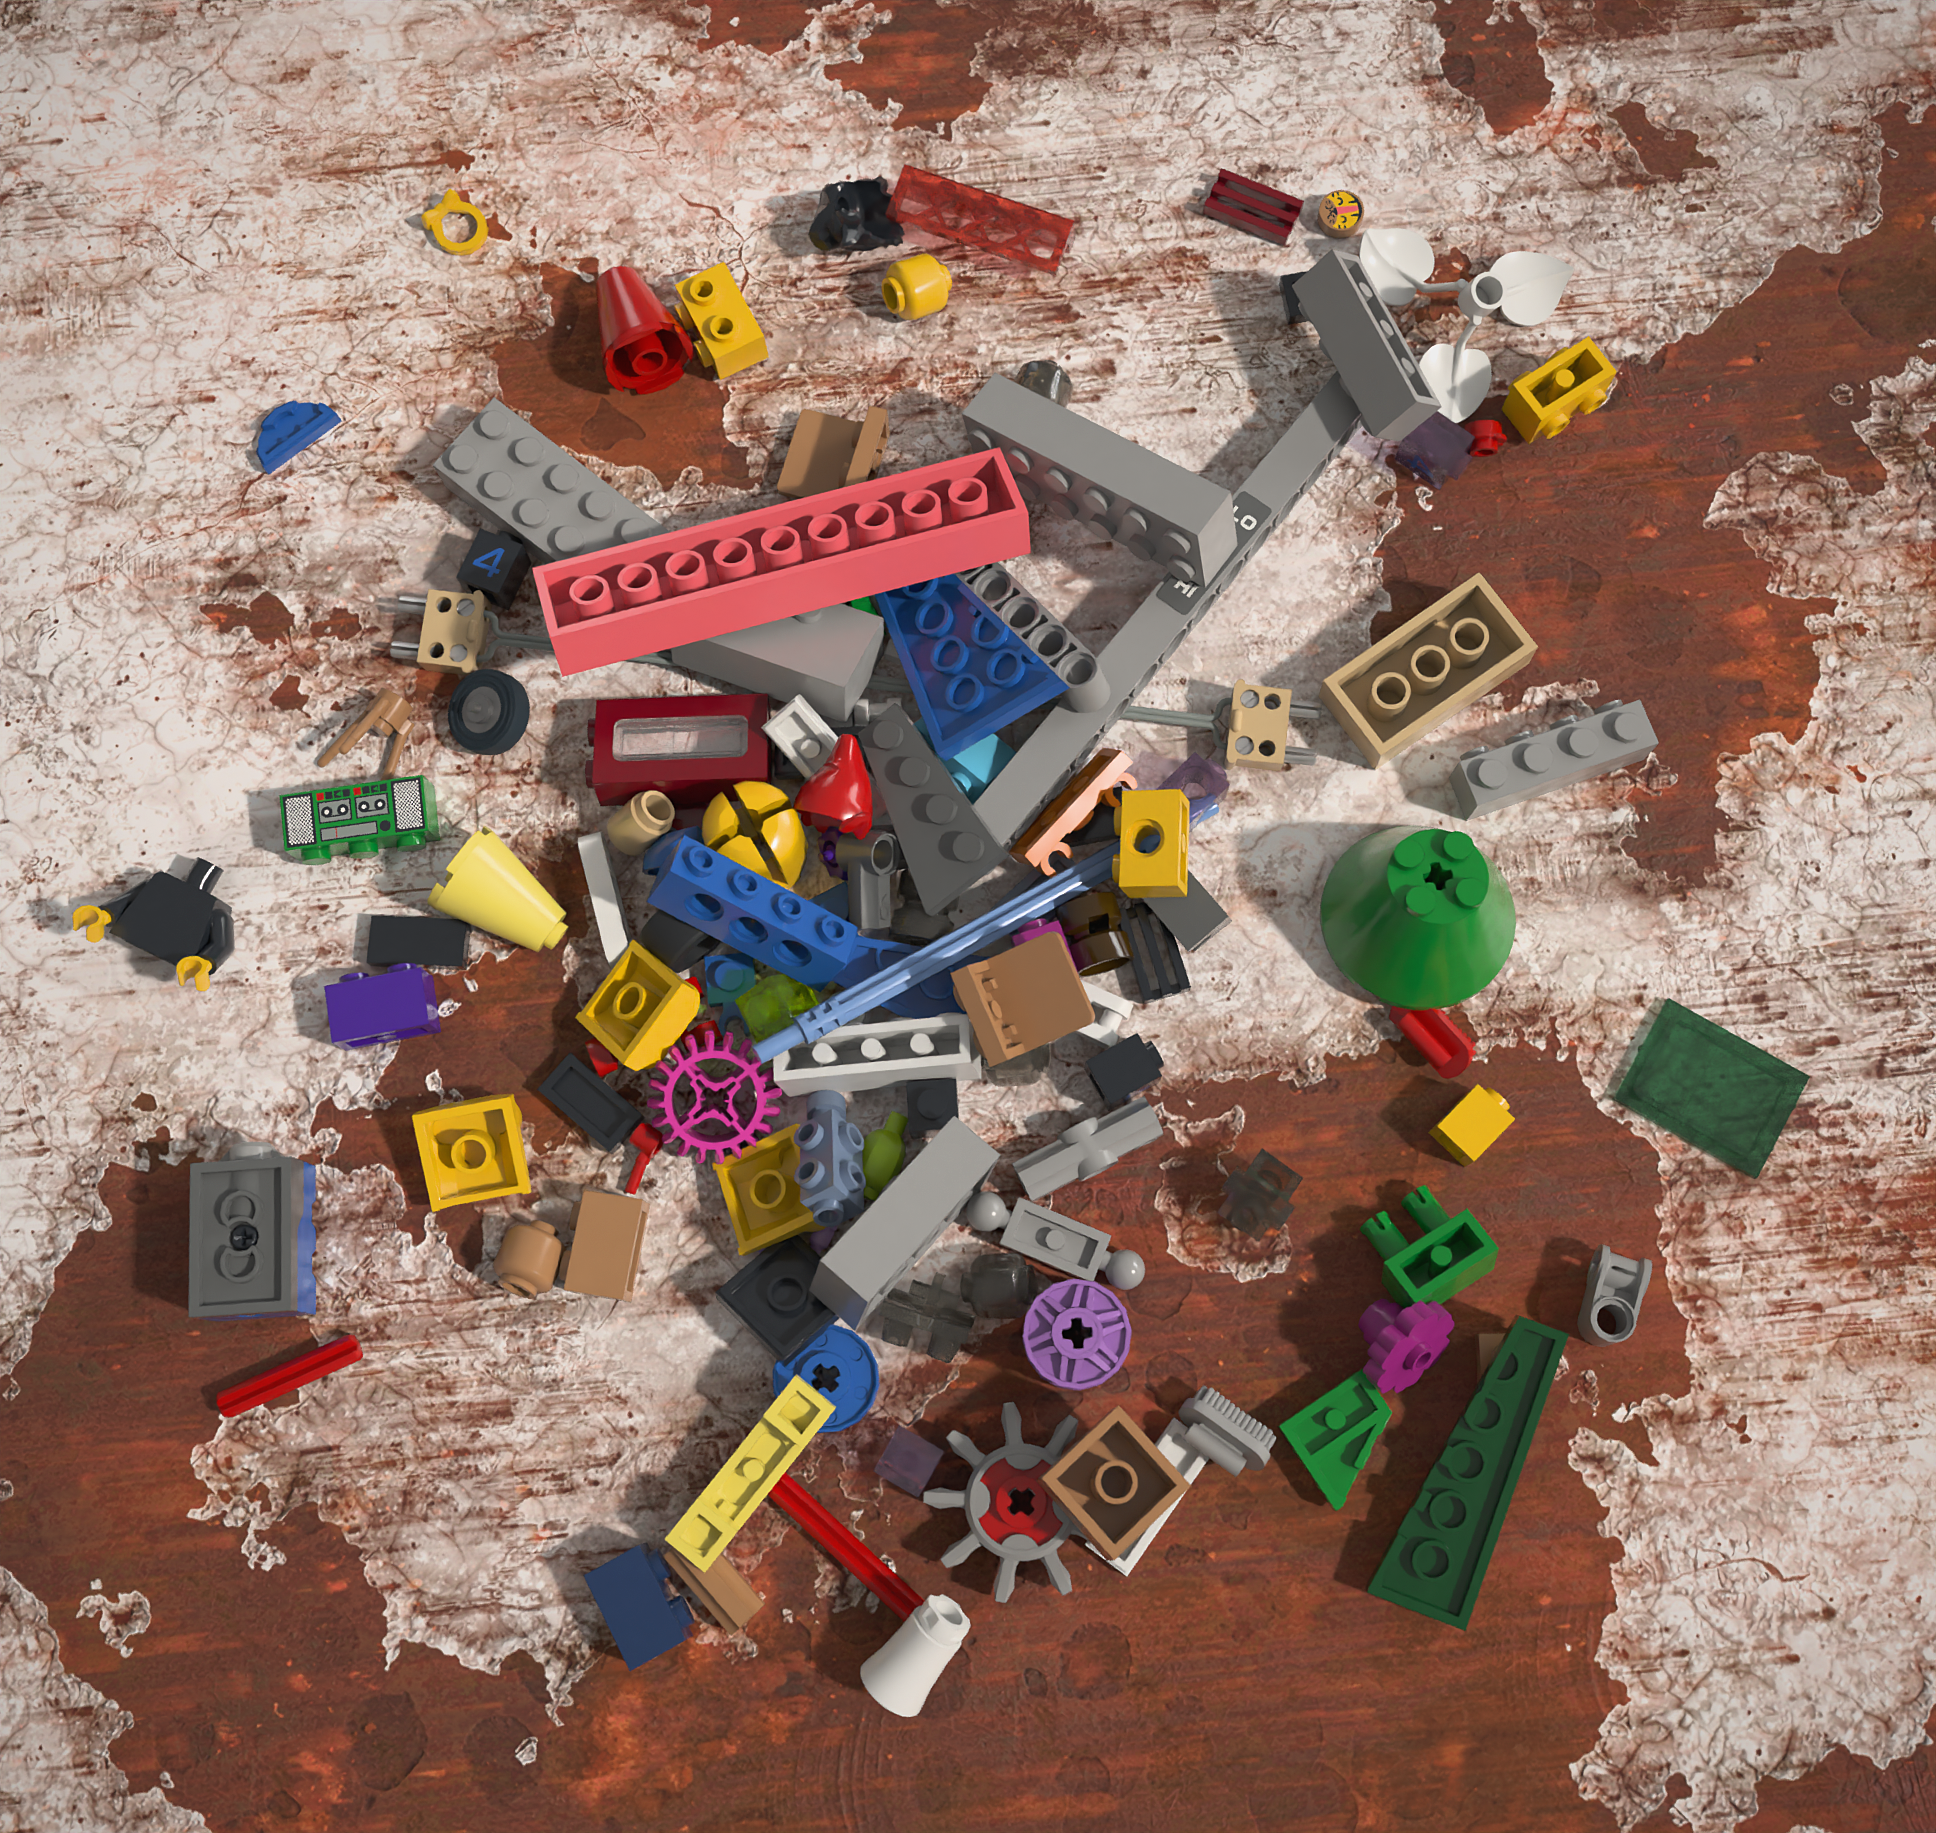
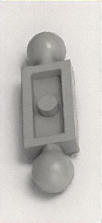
(1055, 1240)

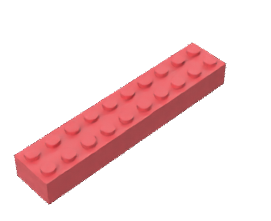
(782, 561)

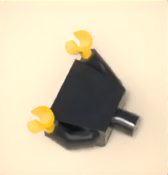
(170, 920)

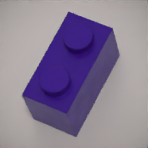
(382, 1007)

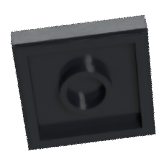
(775, 1299)

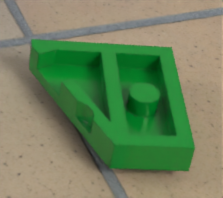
(1337, 1434)

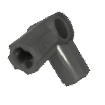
(869, 872)

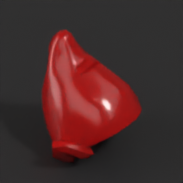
(838, 792)

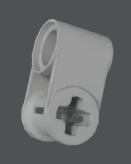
(1616, 1286)

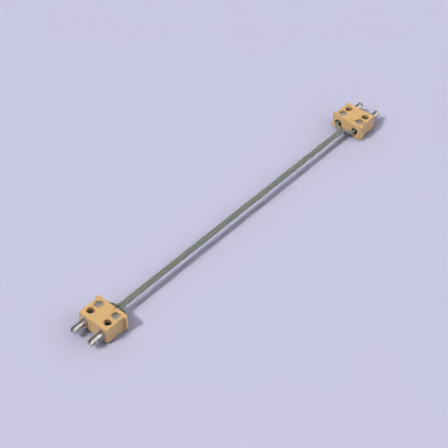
(1250, 723)

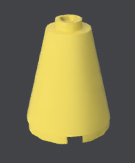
(498, 894)

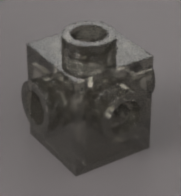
(1259, 1195)

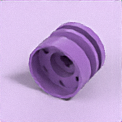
(1055, 1357)

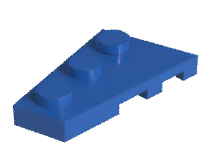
(921, 1001)

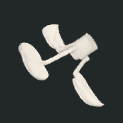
(1520, 283)

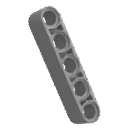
(1042, 634)

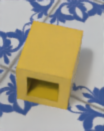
(1473, 1124)

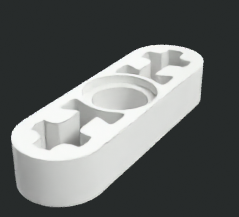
(605, 896)

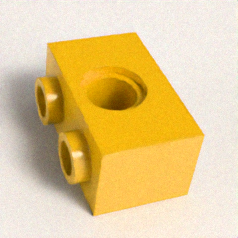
(1166, 868)

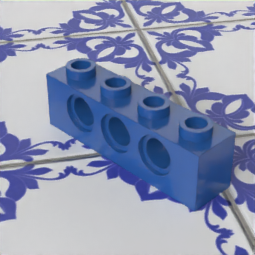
(752, 914)

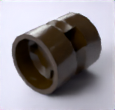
(1101, 950)

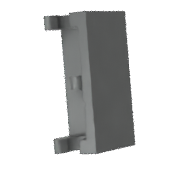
(1192, 917)

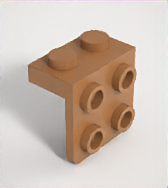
(1022, 998)

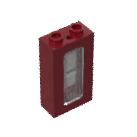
(678, 747)

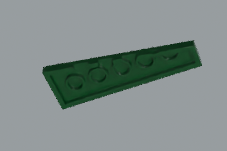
(1459, 1510)

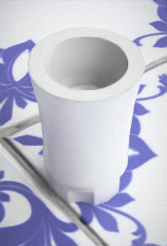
(915, 1656)

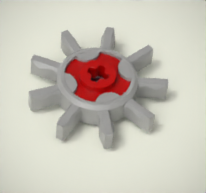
(989, 1500)

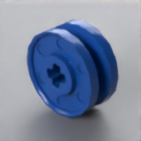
(857, 1377)

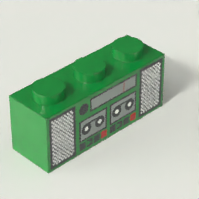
(359, 819)

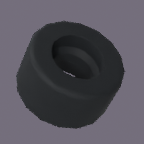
(676, 941)

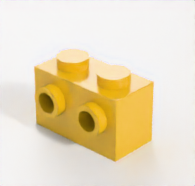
(721, 321)
(1559, 389)

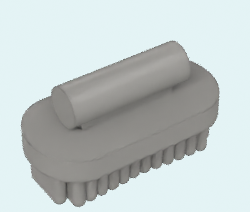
(1225, 1432)

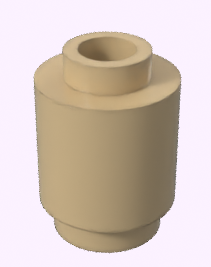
(641, 822)

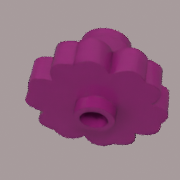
(1403, 1341)

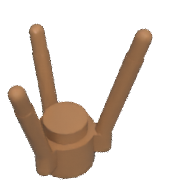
(383, 715)

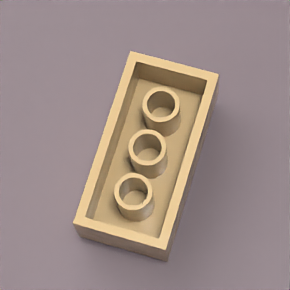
(1427, 671)

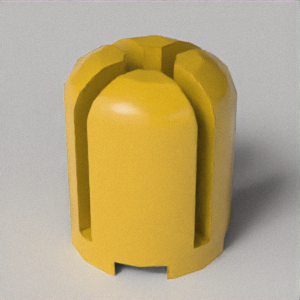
(763, 816)

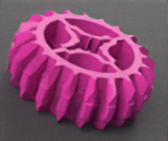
(698, 1078)

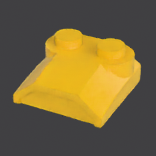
(640, 1009)
(472, 1150)
(763, 1192)

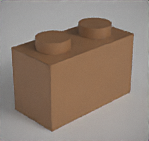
(605, 1245)

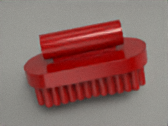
(1436, 1039)

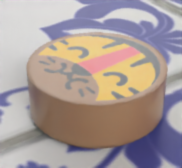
(1340, 214)

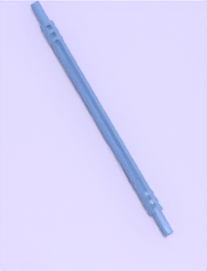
(948, 949)

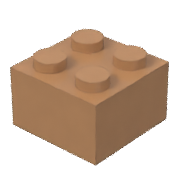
(1113, 1483)

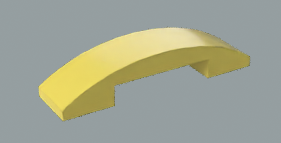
(750, 1473)

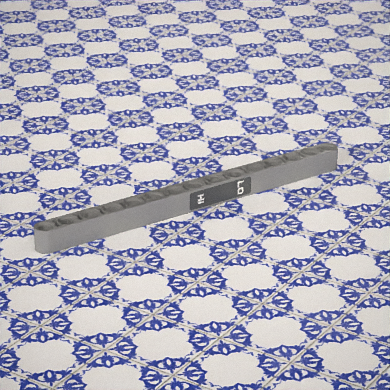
(1168, 618)

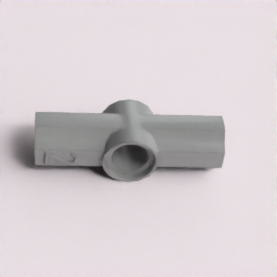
(1088, 1149)

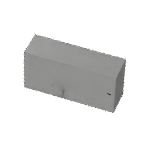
(814, 654)
(903, 1222)

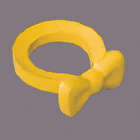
(452, 203)

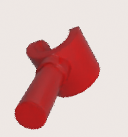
(649, 1142)

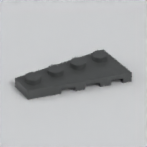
(932, 817)

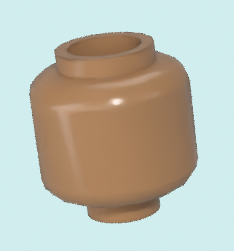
(529, 1259)

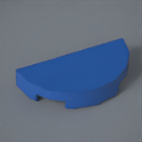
(291, 430)

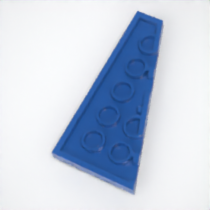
(963, 662)

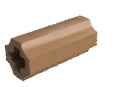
(719, 1589)

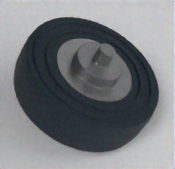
(488, 712)

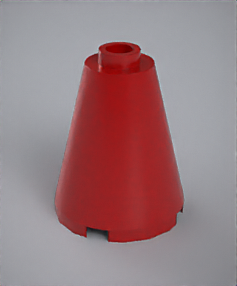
(638, 335)

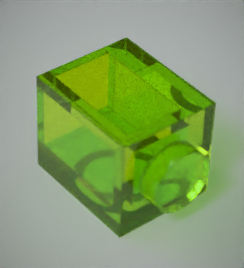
(774, 1004)

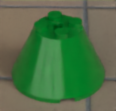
(1418, 917)

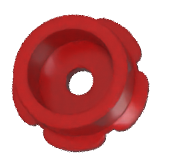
(1487, 437)

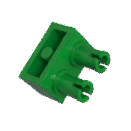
(1441, 1262)

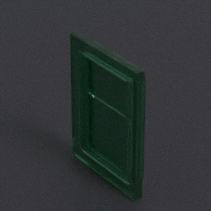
(1711, 1088)

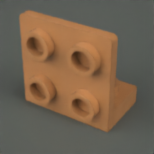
(833, 452)

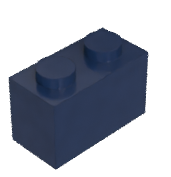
(640, 1604)

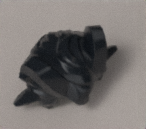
(855, 217)

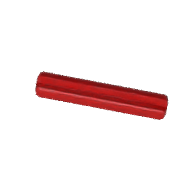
(289, 1376)

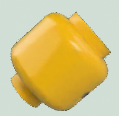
(916, 287)

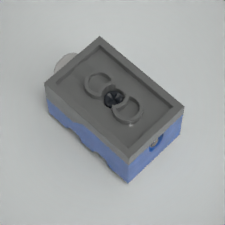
(251, 1235)

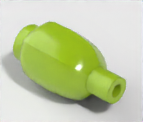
(883, 1155)

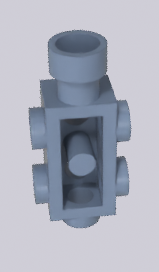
(830, 1161)

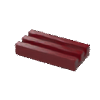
(1256, 200)

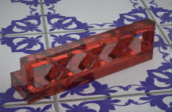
(984, 210)

